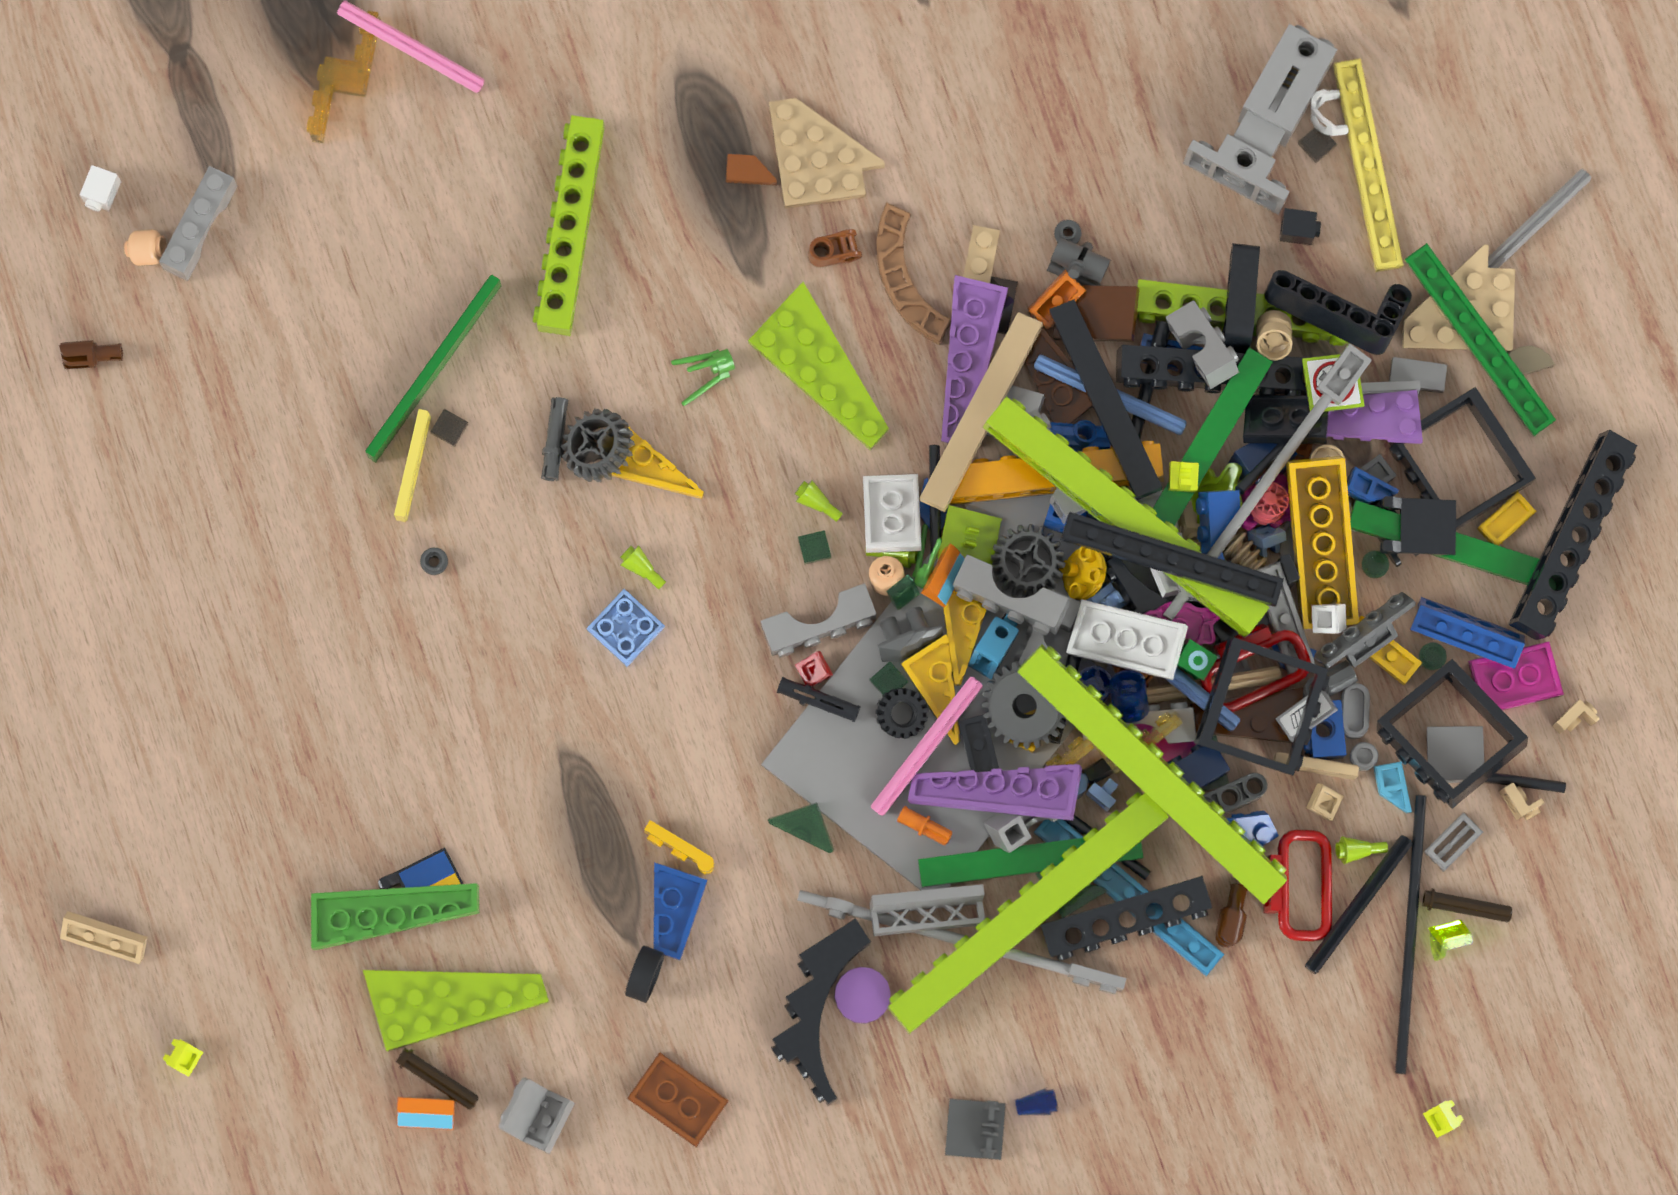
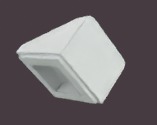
(1329, 618)

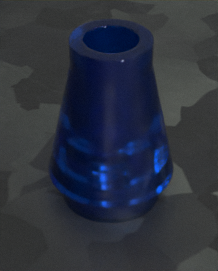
(1038, 1103)

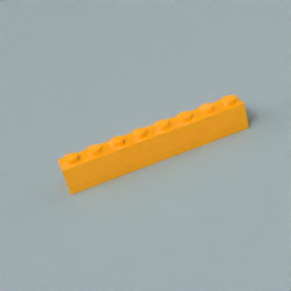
(1015, 478)

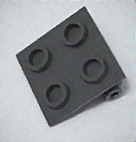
(975, 1129)

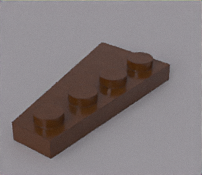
(1061, 400)
(1259, 718)

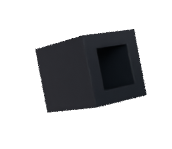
(1299, 226)

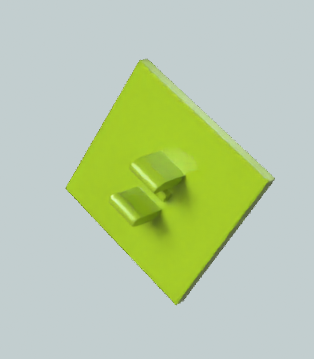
(970, 533)

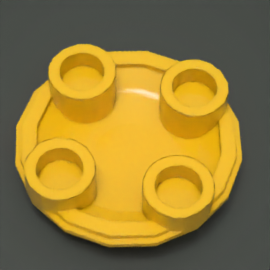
(1084, 573)

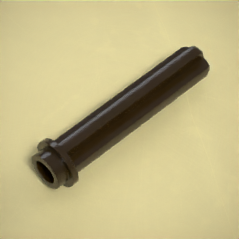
(1466, 906)
(437, 1079)

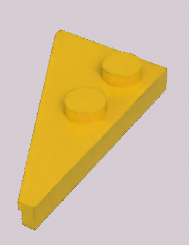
(655, 470)
(962, 625)
(932, 676)

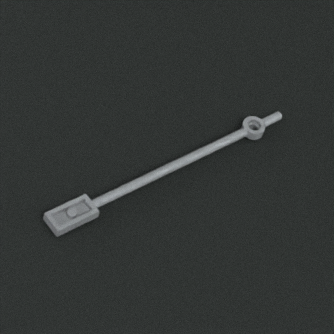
(1333, 388)
(1081, 975)

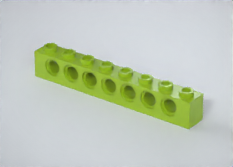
(590, 132)
(1207, 297)

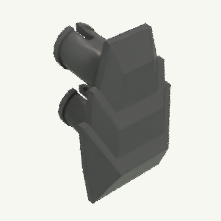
(901, 646)

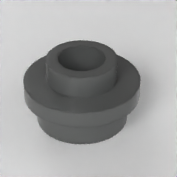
(1068, 224)
(431, 553)

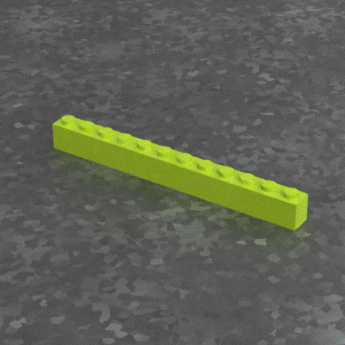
(1107, 501)
(1152, 773)
(1027, 912)

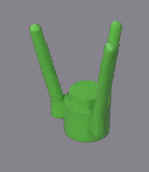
(718, 361)
(922, 574)

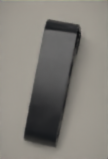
(1241, 296)

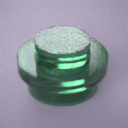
(1375, 564)
(1432, 656)

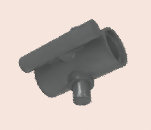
(1079, 262)

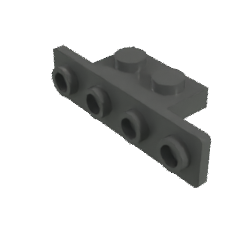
(1368, 635)

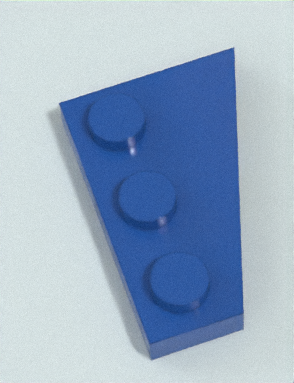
(675, 908)

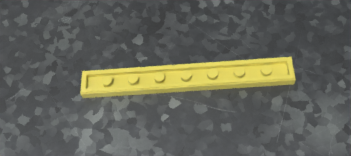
(1368, 165)

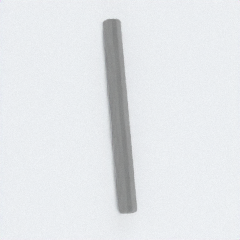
(1538, 219)

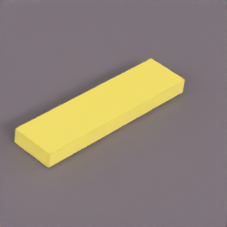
(412, 465)

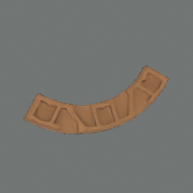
(896, 279)

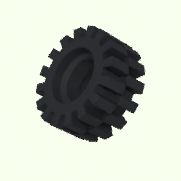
(885, 708)

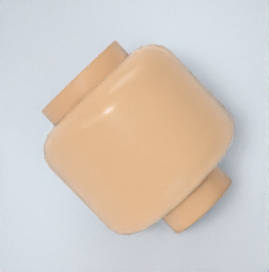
(145, 247)
(885, 573)

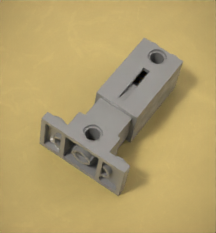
(1267, 120)

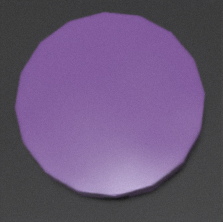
(862, 995)

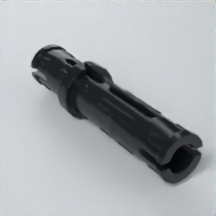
(786, 687)

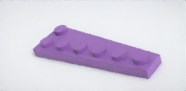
(973, 333)
(1384, 416)
(1025, 791)

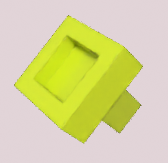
(1183, 476)
(183, 1057)
(1442, 1118)

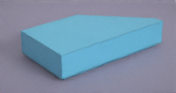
(1392, 785)

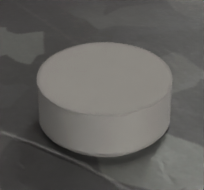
(1364, 756)

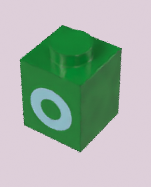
(1196, 659)

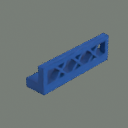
(1468, 632)

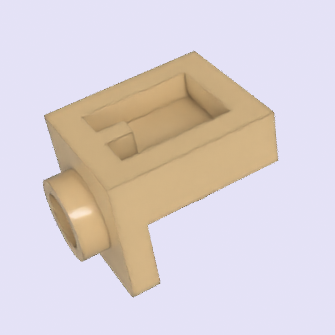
(1188, 524)
(1570, 718)
(1516, 802)

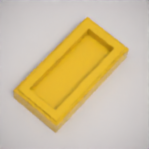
(1506, 519)

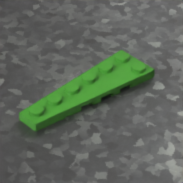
(366, 914)

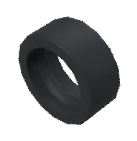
(644, 974)

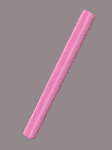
(410, 46)
(926, 746)

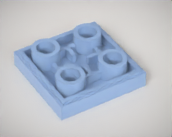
(625, 627)

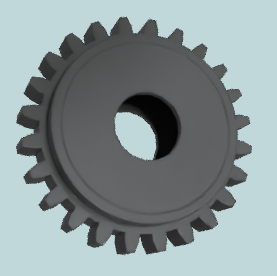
(1010, 719)

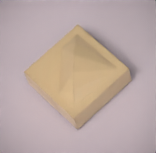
(1324, 802)

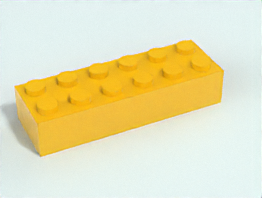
(1322, 536)

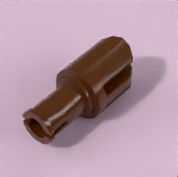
(88, 354)
(1232, 918)

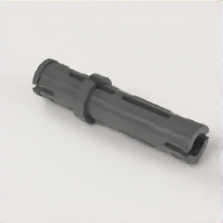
(556, 428)

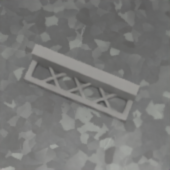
(923, 900)

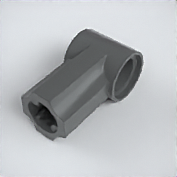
(1340, 678)

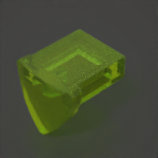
(1448, 937)

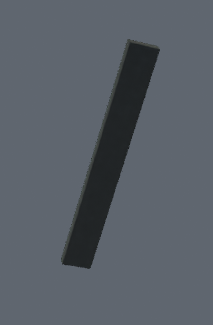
(1105, 400)
(1172, 559)

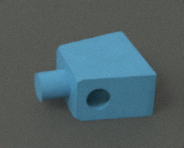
(994, 646)

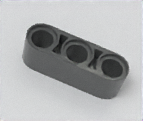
(1240, 791)

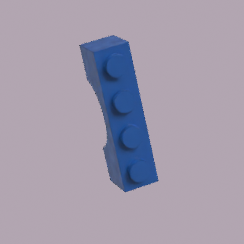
(1215, 513)

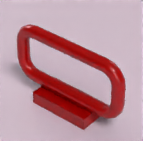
(1261, 636)
(1279, 900)

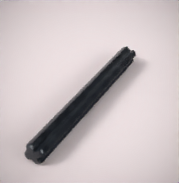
(1358, 904)

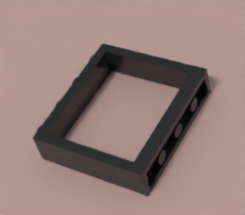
(1495, 434)
(1218, 695)
(1488, 709)

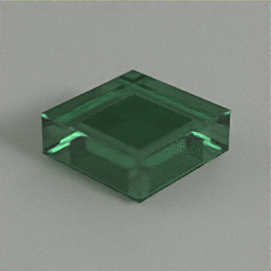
(814, 547)
(903, 592)
(888, 678)

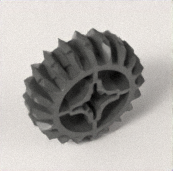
(583, 449)
(1016, 555)

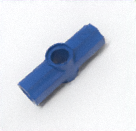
(1094, 434)

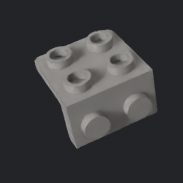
(535, 1115)

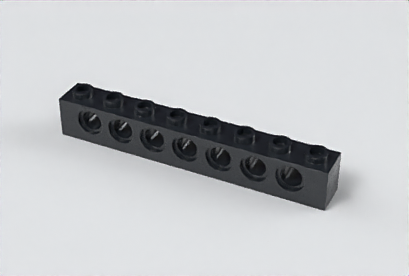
(1129, 371)
(1526, 615)

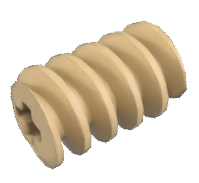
(1241, 552)

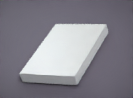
(892, 513)

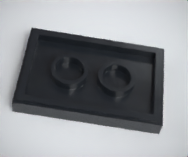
(1277, 419)

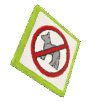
(1315, 370)

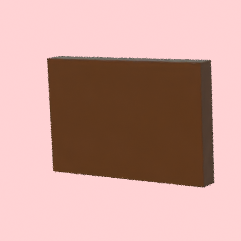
(1108, 312)

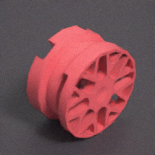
(1271, 505)

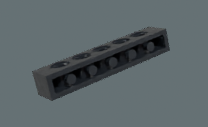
(1056, 930)

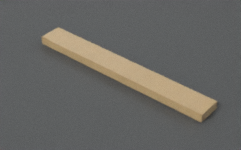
(985, 401)

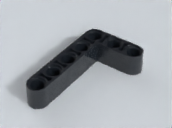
(1337, 315)

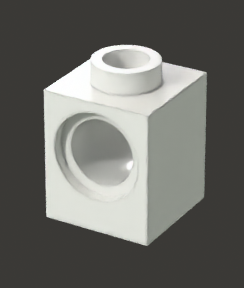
(100, 189)

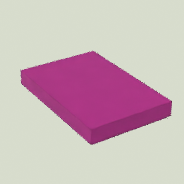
(1530, 682)

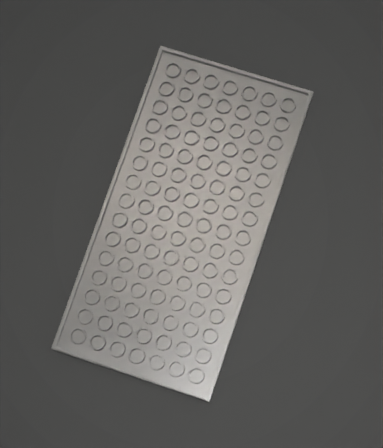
(851, 762)

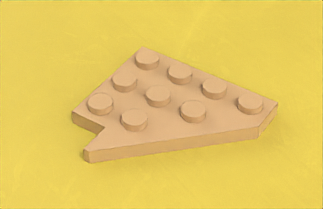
(816, 157)
(1489, 292)

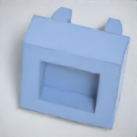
(1267, 537)
(1108, 596)
(1102, 796)

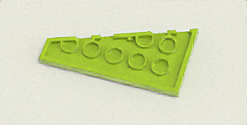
(810, 356)
(431, 1004)

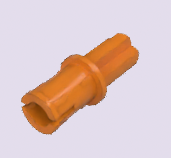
(924, 826)

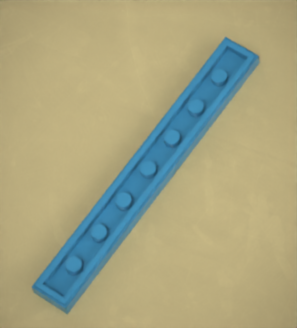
(1121, 885)

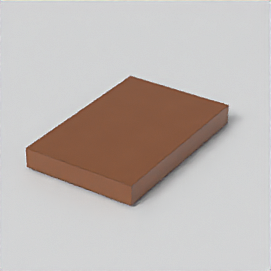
(678, 1099)

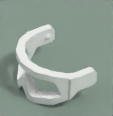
(1317, 100)

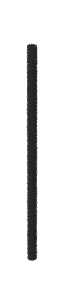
(1410, 934)

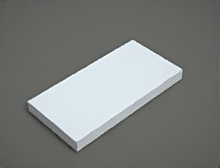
(1127, 639)

